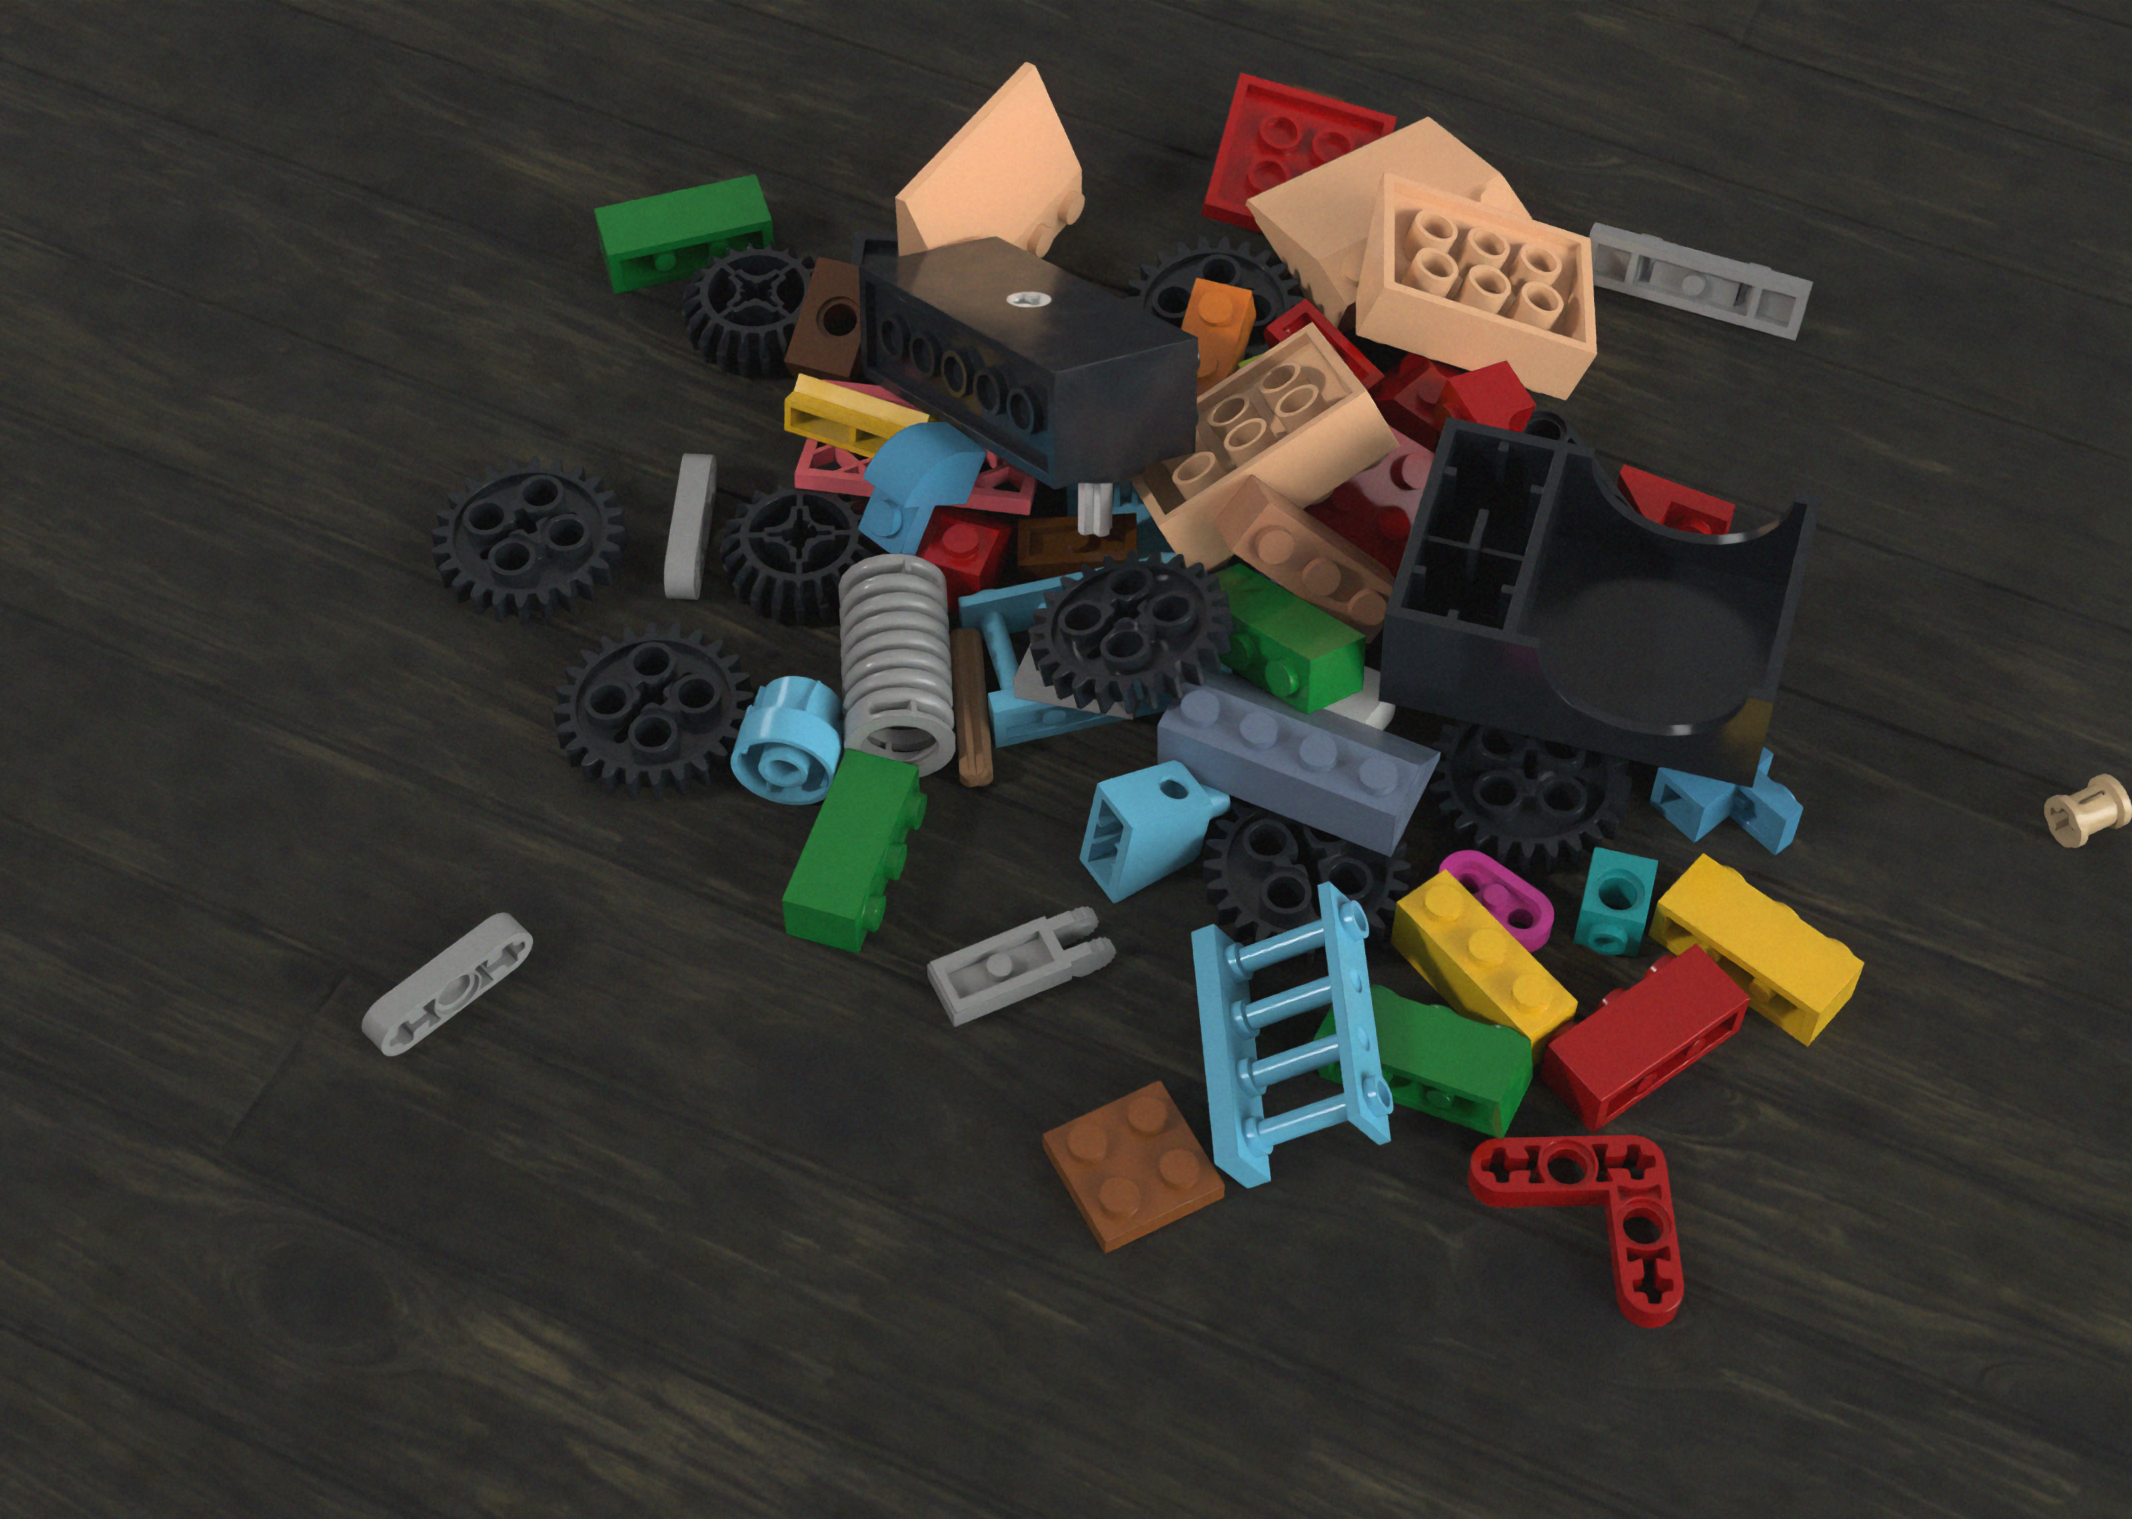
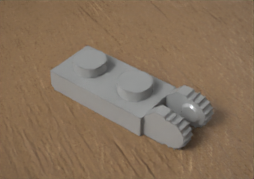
(1018, 964)

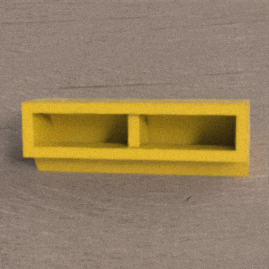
(845, 416)

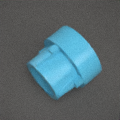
(790, 741)

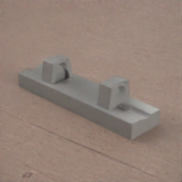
(1698, 281)

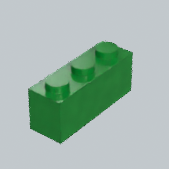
(676, 231)
(1290, 643)
(854, 851)
(1445, 1062)

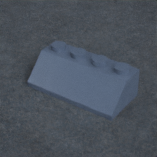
(1294, 763)

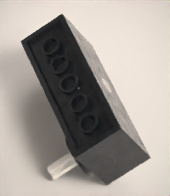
(1032, 365)

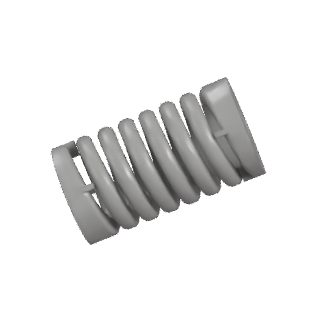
(897, 661)

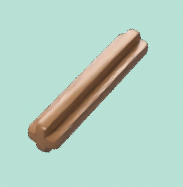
(971, 708)

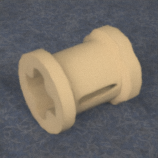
(2088, 811)

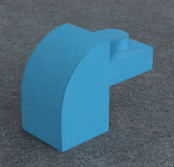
(913, 474)
(1701, 803)

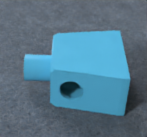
(1147, 826)

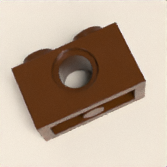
(828, 301)

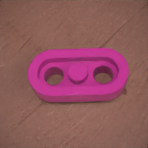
(1504, 896)

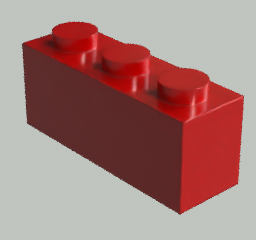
(1642, 1036)

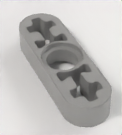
(690, 526)
(447, 984)

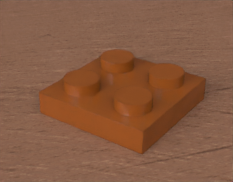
(1133, 1166)

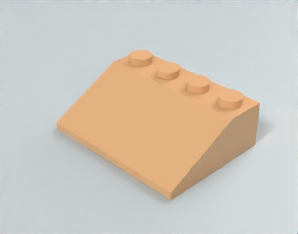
(997, 177)
(1325, 215)
(1477, 286)
(1285, 418)

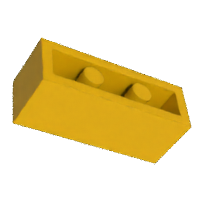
(1761, 944)
(1478, 963)

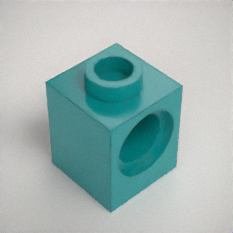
(1617, 881)

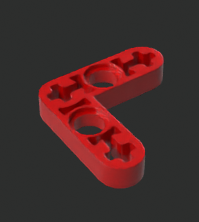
(1619, 1194)

